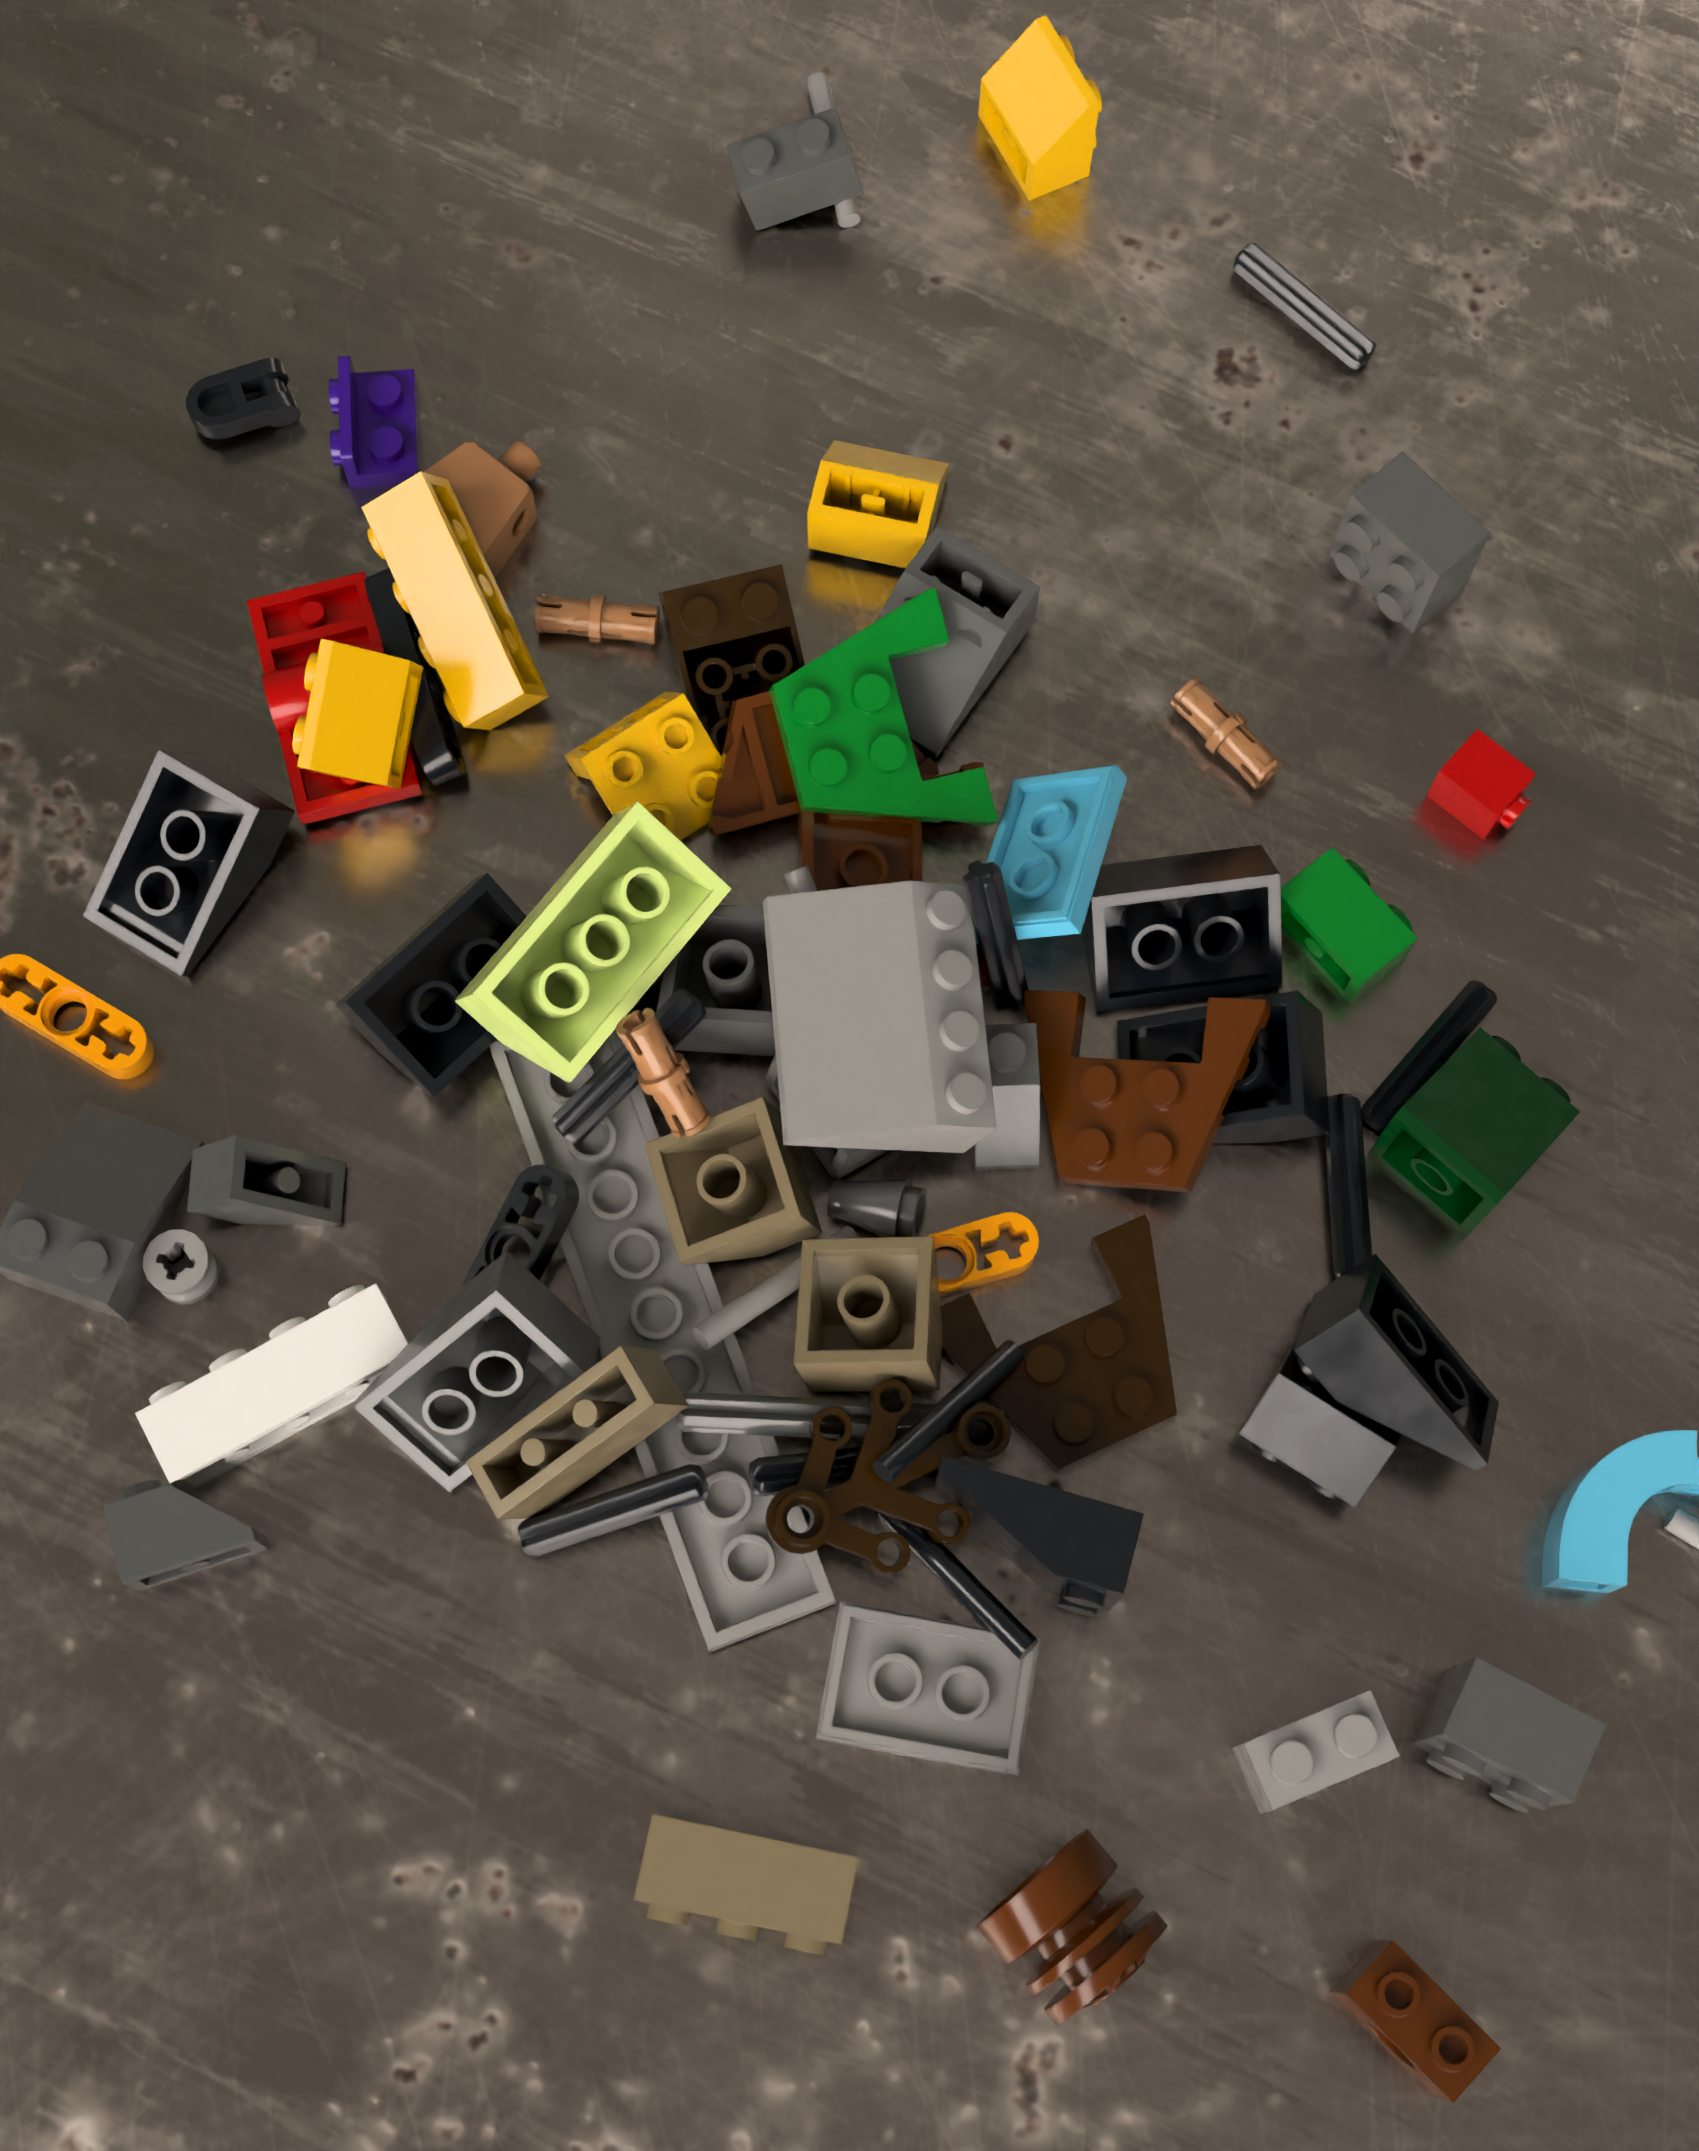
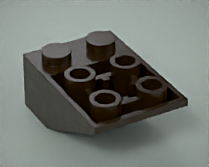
(731, 641)

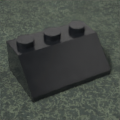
(1184, 928)
(410, 998)

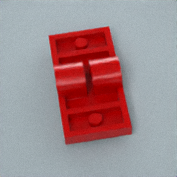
(286, 633)

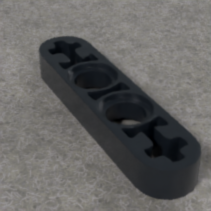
(432, 724)

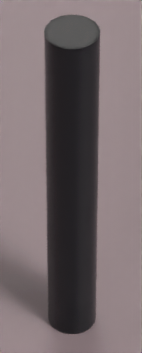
(947, 1411)
(966, 1587)

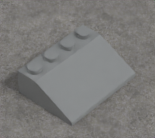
(879, 1018)

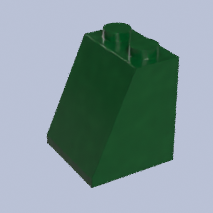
(1474, 1130)

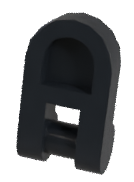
(220, 406)

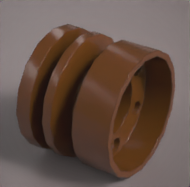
(1073, 1928)

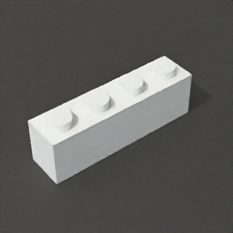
(273, 1389)

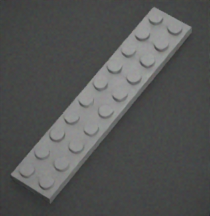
(649, 1300)

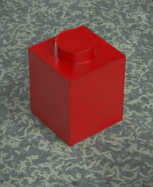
(1482, 786)

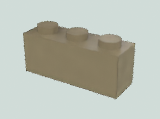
(576, 1433)
(745, 1883)

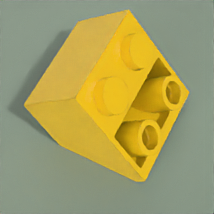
(1041, 110)
(874, 503)
(357, 714)

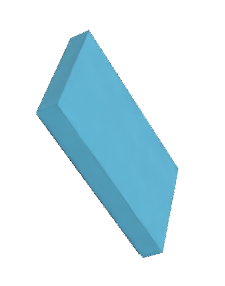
(1054, 847)

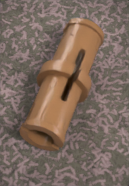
(597, 618)
(1226, 733)
(663, 1073)

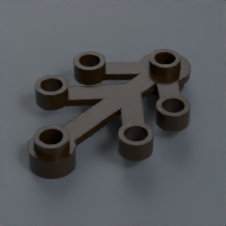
(869, 1489)

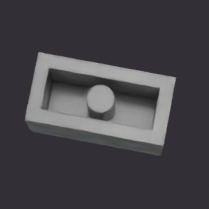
(1315, 1752)

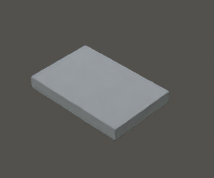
(926, 1690)

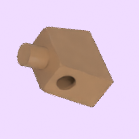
(493, 496)

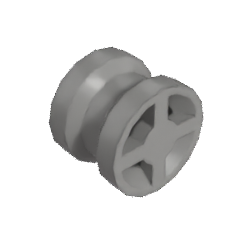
(193, 1275)

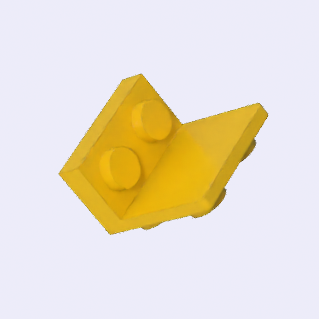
(655, 759)

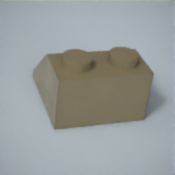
(733, 1187)
(868, 1314)

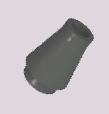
(879, 1206)

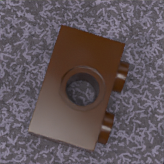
(1415, 2020)

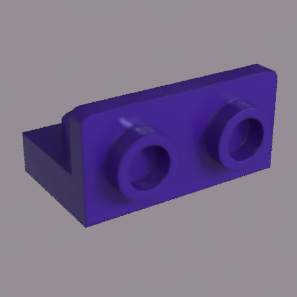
(376, 425)

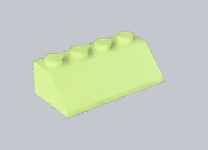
(594, 943)

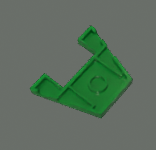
(851, 734)

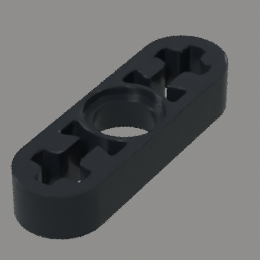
(524, 1203)

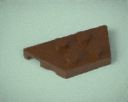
(755, 772)

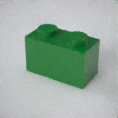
(1344, 924)

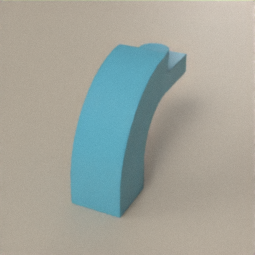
(1594, 1515)

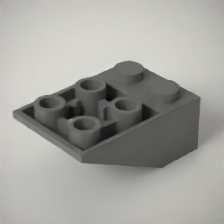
(985, 618)

